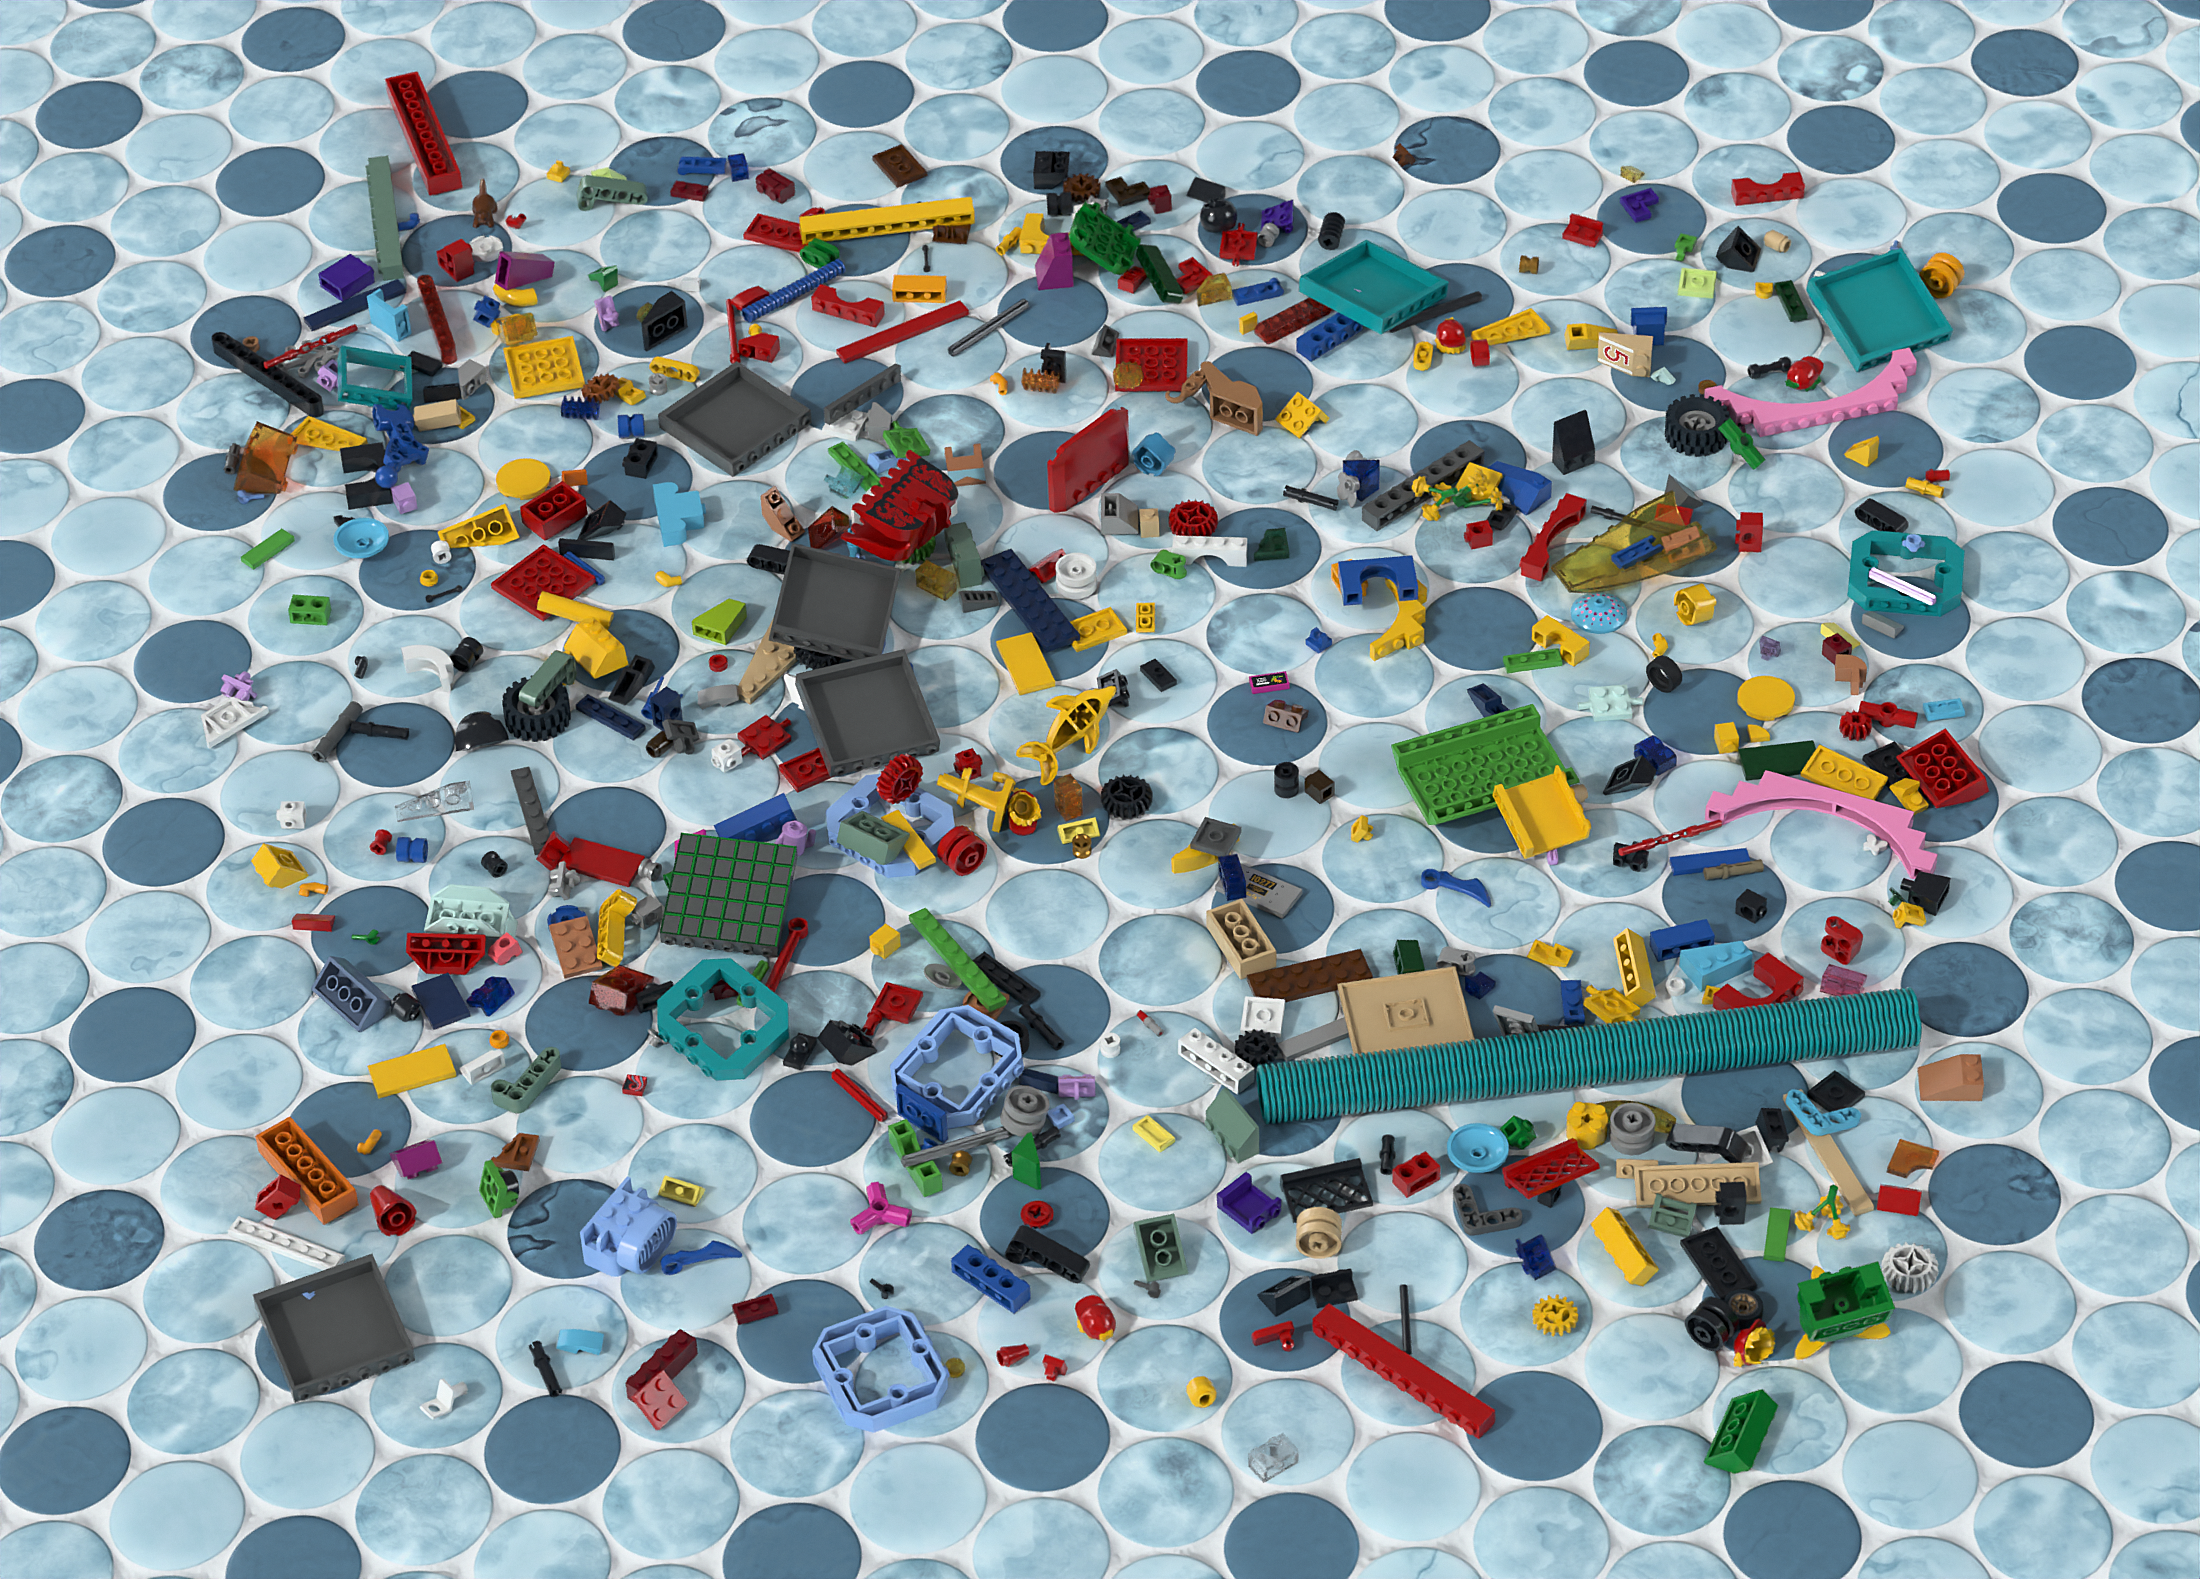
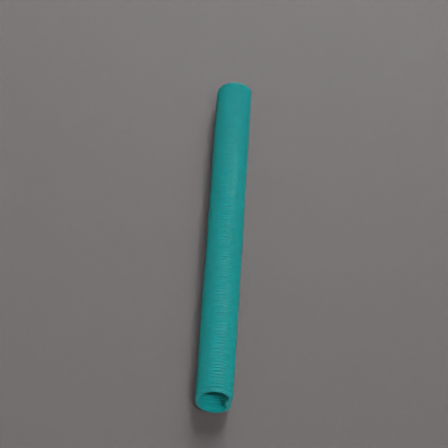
(1589, 1055)

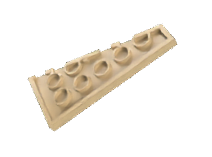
(765, 668)

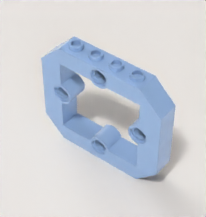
(920, 803)
(987, 1036)
(901, 1401)

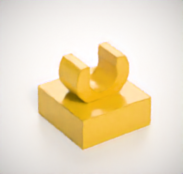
(558, 172)
(1361, 829)

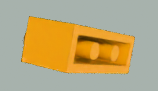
(919, 288)

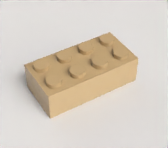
(1241, 938)

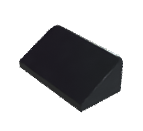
(1205, 190)
(442, 392)

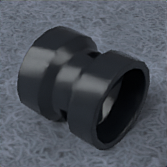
(496, 866)

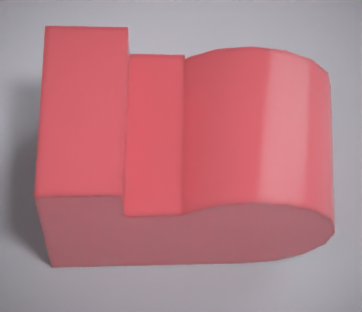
(504, 949)

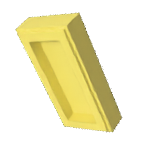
(1153, 1133)

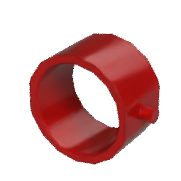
(1480, 353)

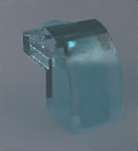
(845, 483)

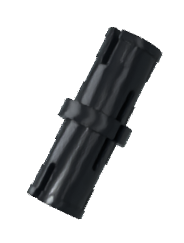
(1387, 1154)

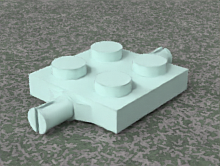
(1610, 703)

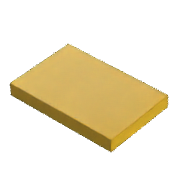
(1097, 629)

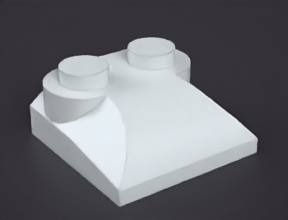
(1757, 1149)

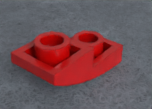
(749, 297)

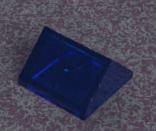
(1367, 473)

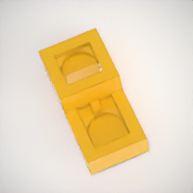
(629, 393)
(1550, 955)

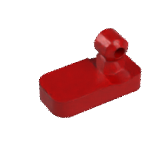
(1272, 1333)

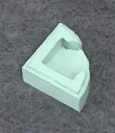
(1663, 375)

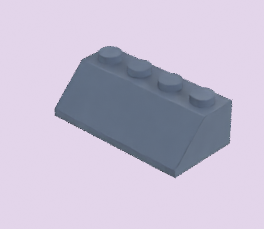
(351, 993)

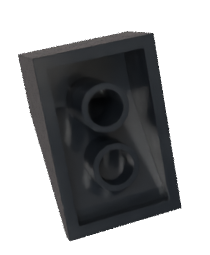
(664, 320)
(1573, 443)

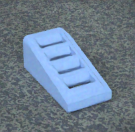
(882, 460)

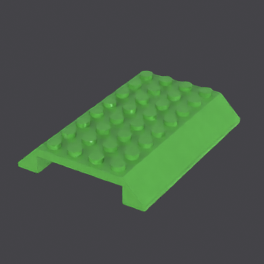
(1459, 766)

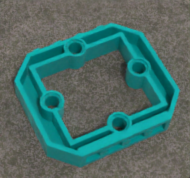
(1946, 576)
(696, 984)

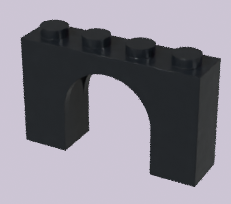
(365, 458)

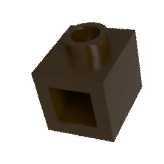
(1319, 786)

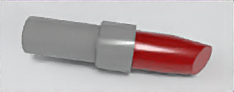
(1149, 1023)

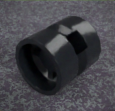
(1059, 203)
(466, 654)
(1286, 780)

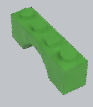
(925, 1174)

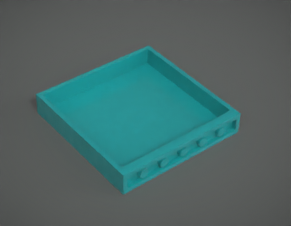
(1388, 285)
(1878, 309)

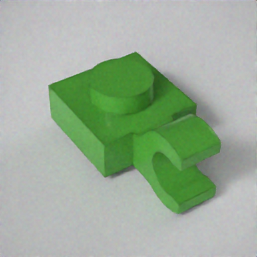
(1683, 244)

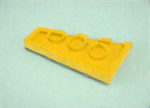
(326, 436)

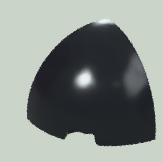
(479, 730)

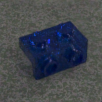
(491, 995)
(1536, 1257)

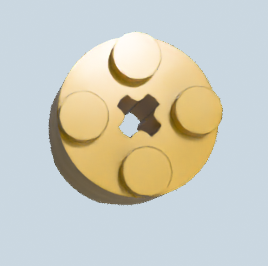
(1694, 604)
(1587, 1124)

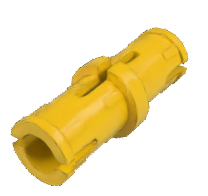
(1009, 241)
(1924, 487)

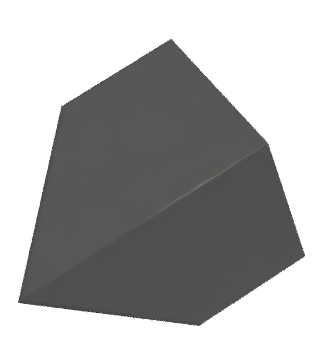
(1683, 495)

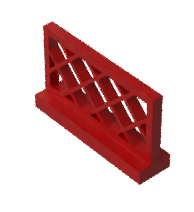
(1549, 1160)

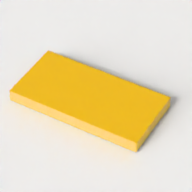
(1025, 663)
(1843, 774)
(411, 1071)

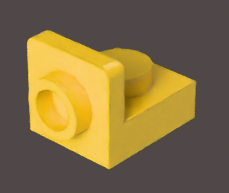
(1908, 913)

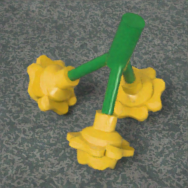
(1442, 493)
(1828, 1205)

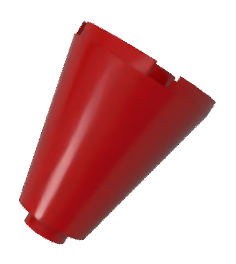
(392, 1211)

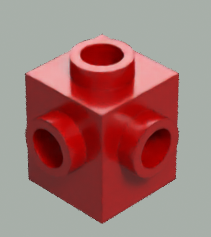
(968, 759)

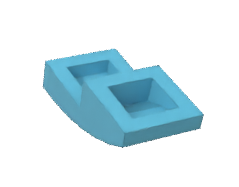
(575, 1339)

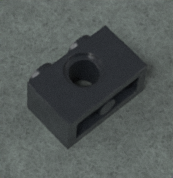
(1731, 1203)

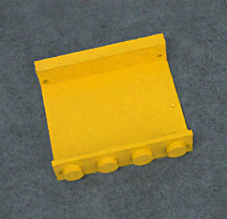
(1542, 814)

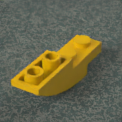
(1192, 860)

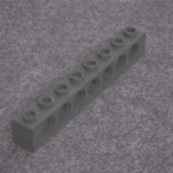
(1402, 498)

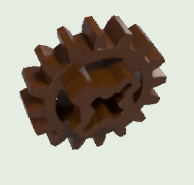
(1082, 187)

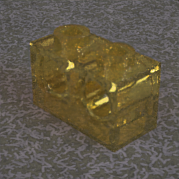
(936, 580)

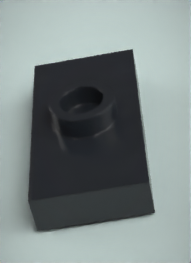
(1158, 675)

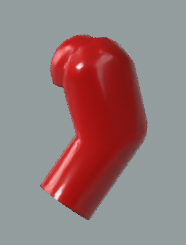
(813, 211)

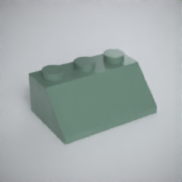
(872, 837)
(1233, 1127)

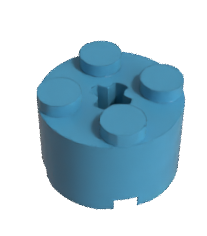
(1153, 454)

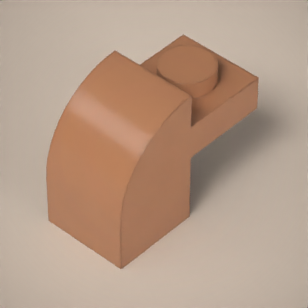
(1852, 670)

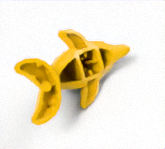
(1076, 720)

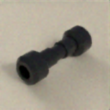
(1782, 364)

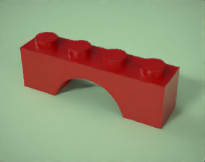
(1749, 192)
(864, 312)

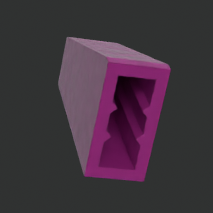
(521, 268)

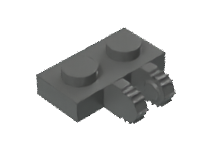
(683, 733)

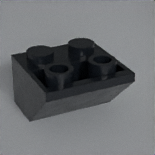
(1050, 168)
(846, 1042)

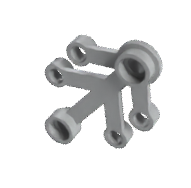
(326, 353)

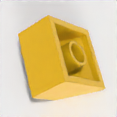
(278, 866)

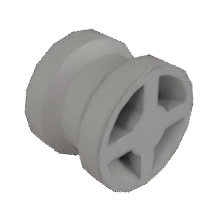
(658, 384)
(650, 869)

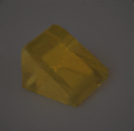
(1631, 173)

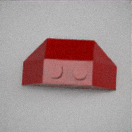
(445, 952)

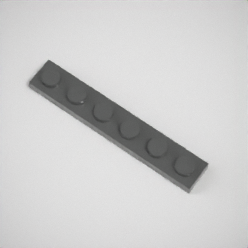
(862, 394)
(531, 808)

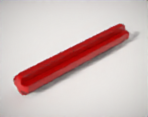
(859, 1095)

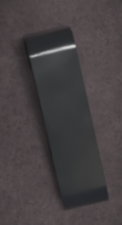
(1708, 1140)
(1047, 1253)

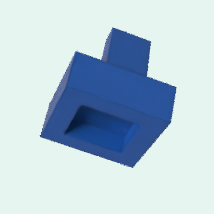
(1318, 640)

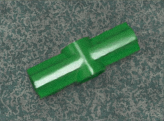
(1741, 443)

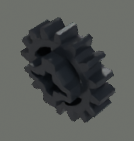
(1256, 1047)

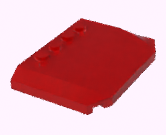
(1088, 460)

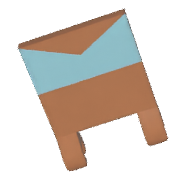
(965, 469)

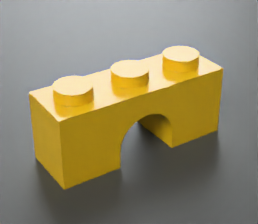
(1572, 646)

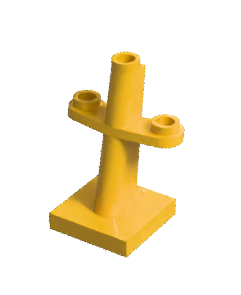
(989, 799)

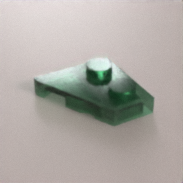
(1273, 545)

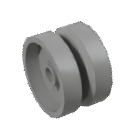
(1024, 1110)
(1632, 1129)

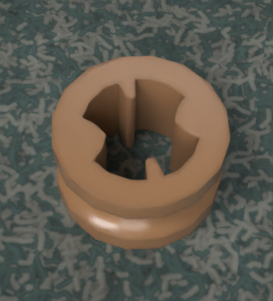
(252, 343)

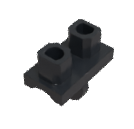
(1636, 860)

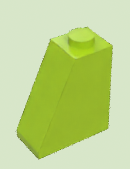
(720, 621)

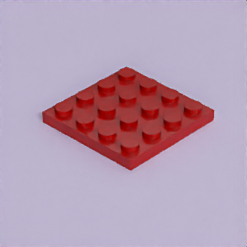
(1161, 362)
(541, 572)

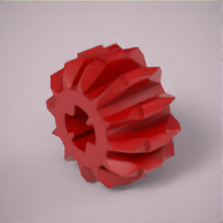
(1855, 725)

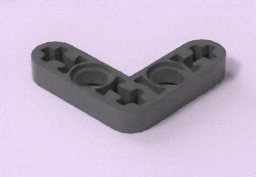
(1480, 1219)

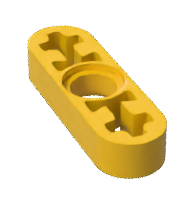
(686, 371)

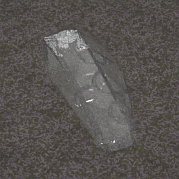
(441, 801)

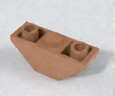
(780, 515)

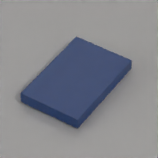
(922, 1113)

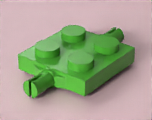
(905, 439)

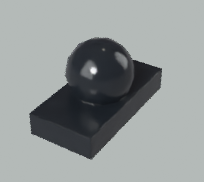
(651, 993)
(800, 1050)

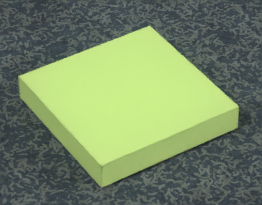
(1697, 283)

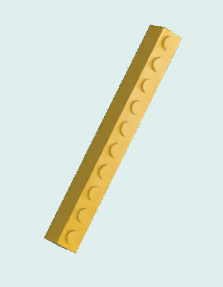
(887, 220)

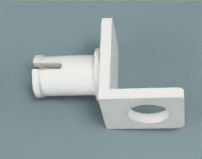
(444, 1399)

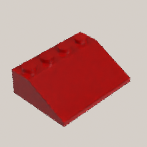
(1944, 771)

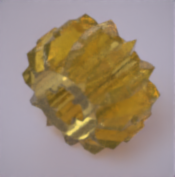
(1127, 375)

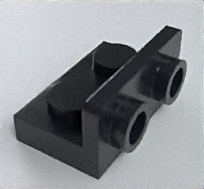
(1054, 361)
(1115, 679)
(1333, 1288)

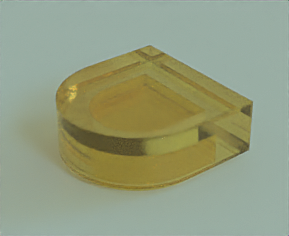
(643, 311)

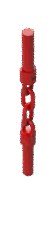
(292, 354)
(1650, 842)

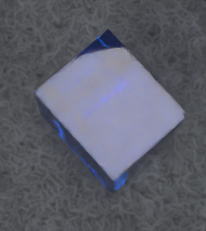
(738, 167)

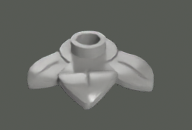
(1347, 488)

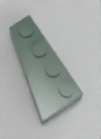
(964, 555)

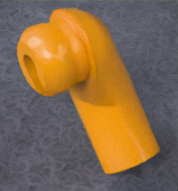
(1003, 383)
(314, 887)
(370, 1143)

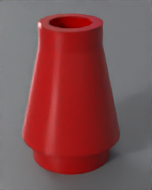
(1011, 1354)

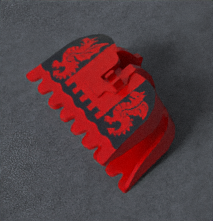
(905, 510)

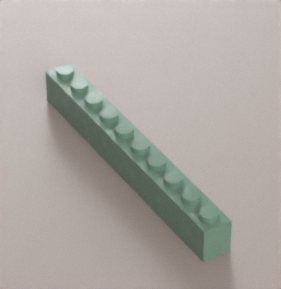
(384, 218)

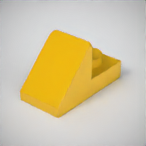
(1908, 794)

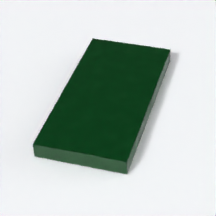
(1782, 759)

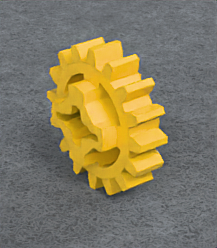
(1555, 1315)

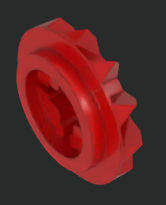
(1031, 1209)

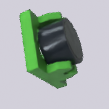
(503, 1187)

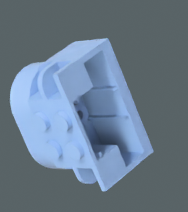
(628, 1232)

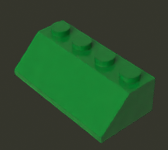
(1741, 1432)

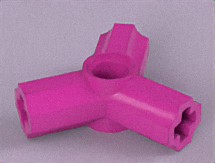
(879, 1211)

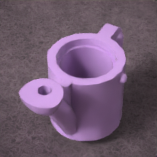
(795, 834)

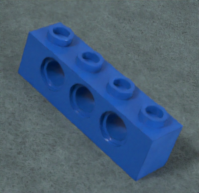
(1326, 336)
(991, 1278)

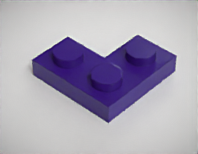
(1637, 204)

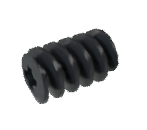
(1331, 231)

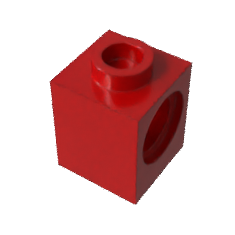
(1479, 534)

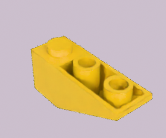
(1584, 335)

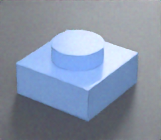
(1060, 1116)

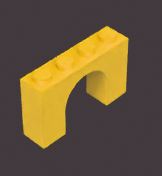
(1032, 235)

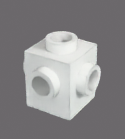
(726, 755)
(292, 815)

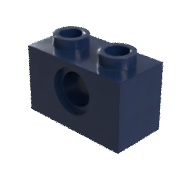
(664, 706)

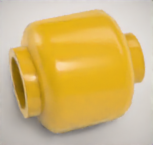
(1201, 1391)

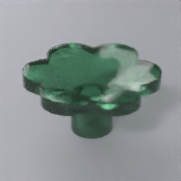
(1896, 897)

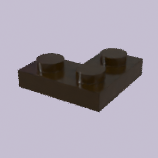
(1127, 194)

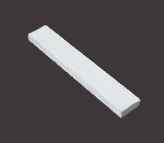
(285, 1244)

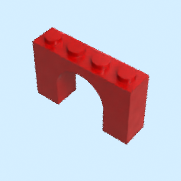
(1773, 973)

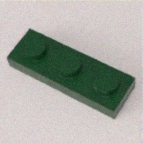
(1791, 300)

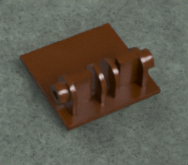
(952, 234)

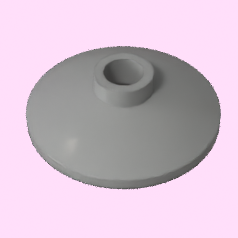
(942, 976)

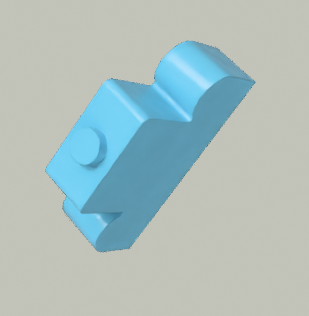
(677, 512)

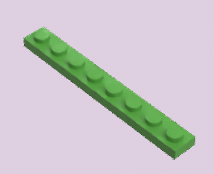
(957, 959)

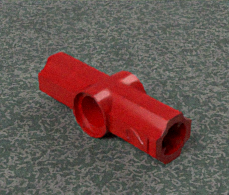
(1889, 714)

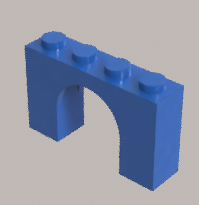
(1397, 569)

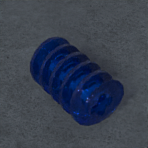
(580, 408)

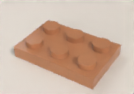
(575, 947)

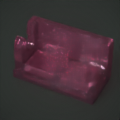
(1841, 981)

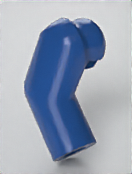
(410, 224)

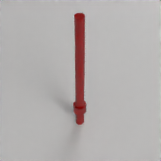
(734, 356)

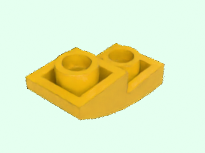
(1145, 617)

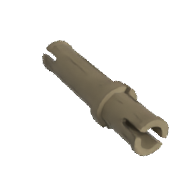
(1725, 871)

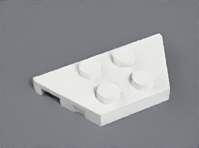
(229, 718)

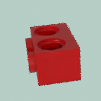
(1416, 1174)

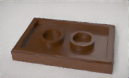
(899, 166)

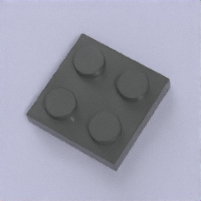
(1215, 837)

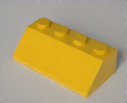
(596, 648)

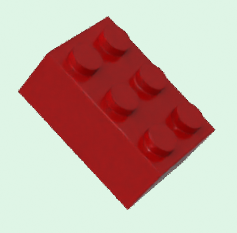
(553, 510)

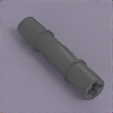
(337, 731)

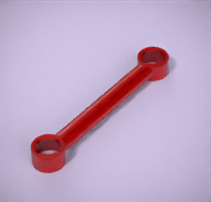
(787, 951)

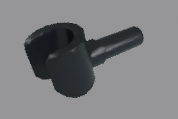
(883, 1288)

